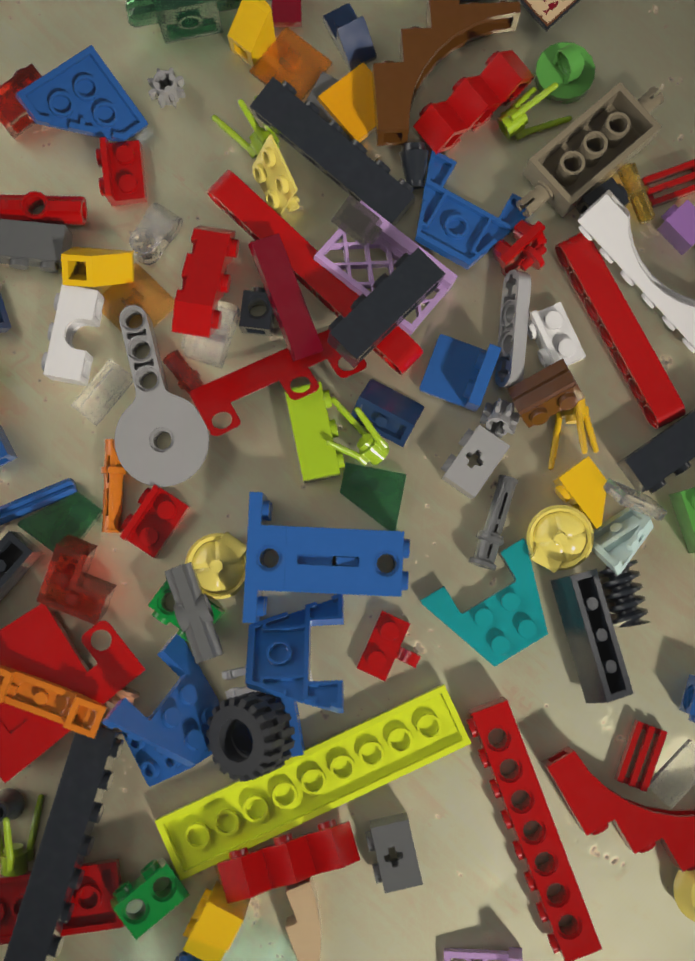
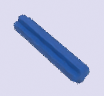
(37, 500)

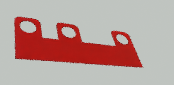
(219, 393)
(114, 671)

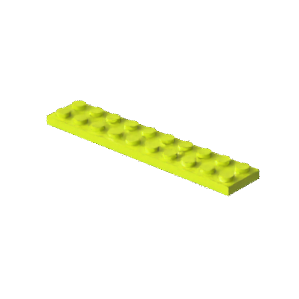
(313, 782)

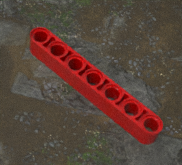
(620, 330)

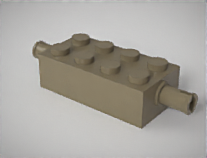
(590, 150)

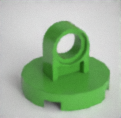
(569, 67)

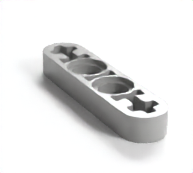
(513, 328)

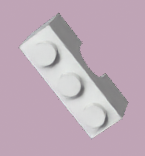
(74, 309)

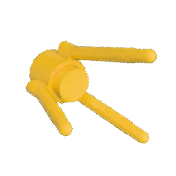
(577, 416)

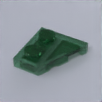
(374, 492)
(70, 516)

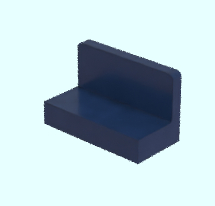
(388, 411)

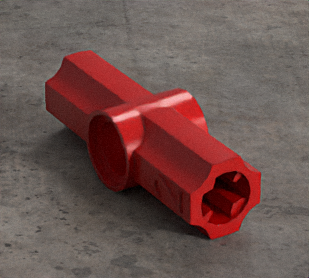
(57, 209)

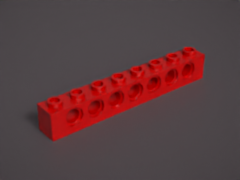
(579, 936)

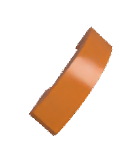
(51, 701)

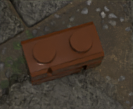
(545, 393)

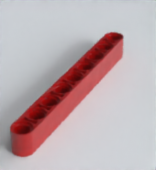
(262, 221)

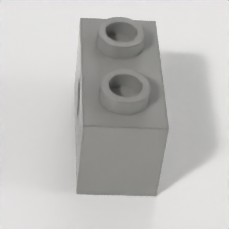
(489, 451)

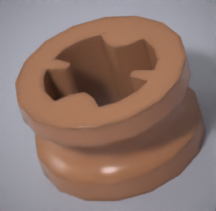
(126, 692)

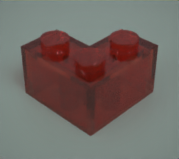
(70, 586)

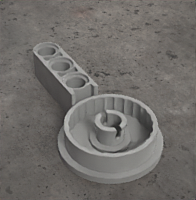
(154, 413)

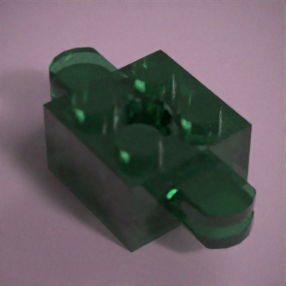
(180, 18)

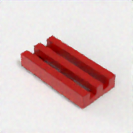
(678, 169)
(651, 761)

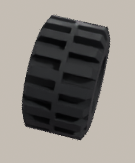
(231, 741)

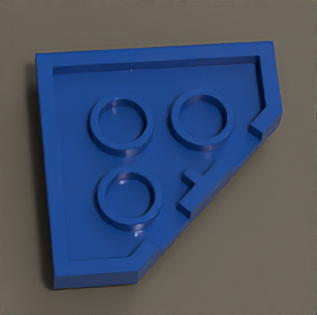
(83, 100)

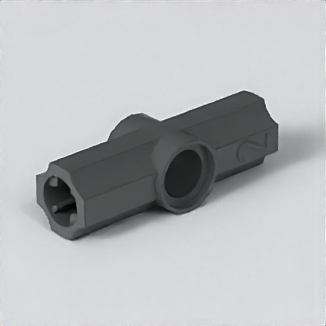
(194, 612)

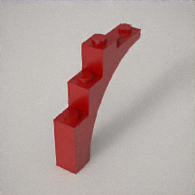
(637, 824)

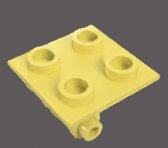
(275, 178)

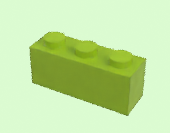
(311, 433)

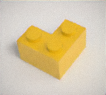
(214, 925)

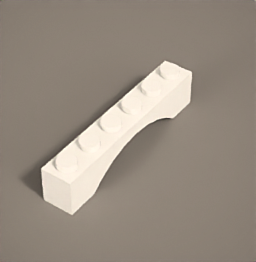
(609, 225)

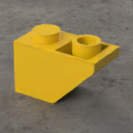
(251, 30)
(96, 267)
(583, 489)

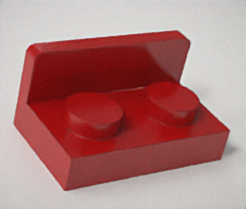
(122, 172)
(153, 520)

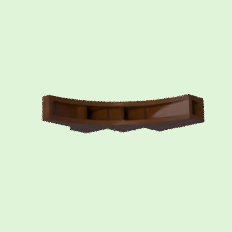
(421, 49)

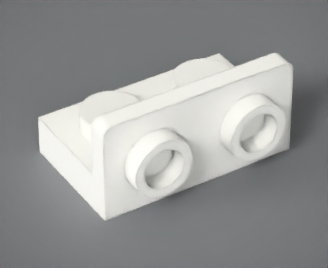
(554, 336)

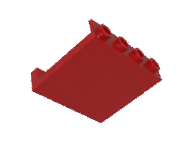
(40, 648)

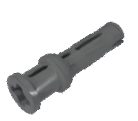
(490, 536)

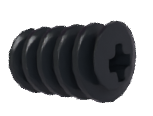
(624, 596)

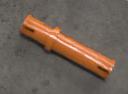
(113, 489)

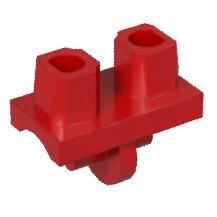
(525, 251)

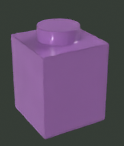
(679, 226)

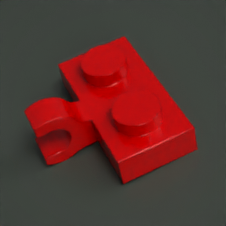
(386, 646)

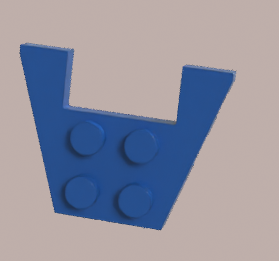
(455, 225)
(281, 656)
(181, 719)

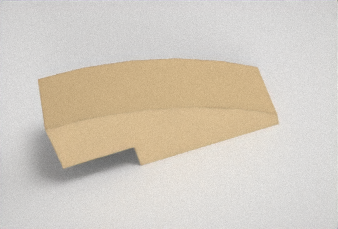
(305, 925)

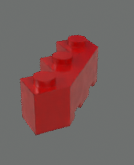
(473, 101)
(204, 281)
(287, 860)

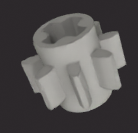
(166, 87)
(500, 418)

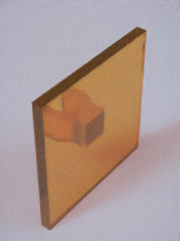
(291, 60)
(143, 293)

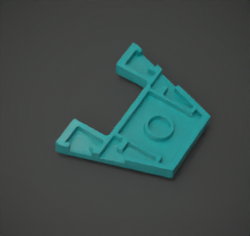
(502, 621)

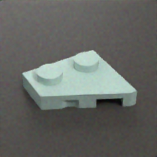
(620, 538)

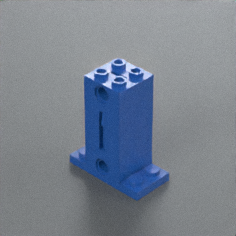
(317, 560)

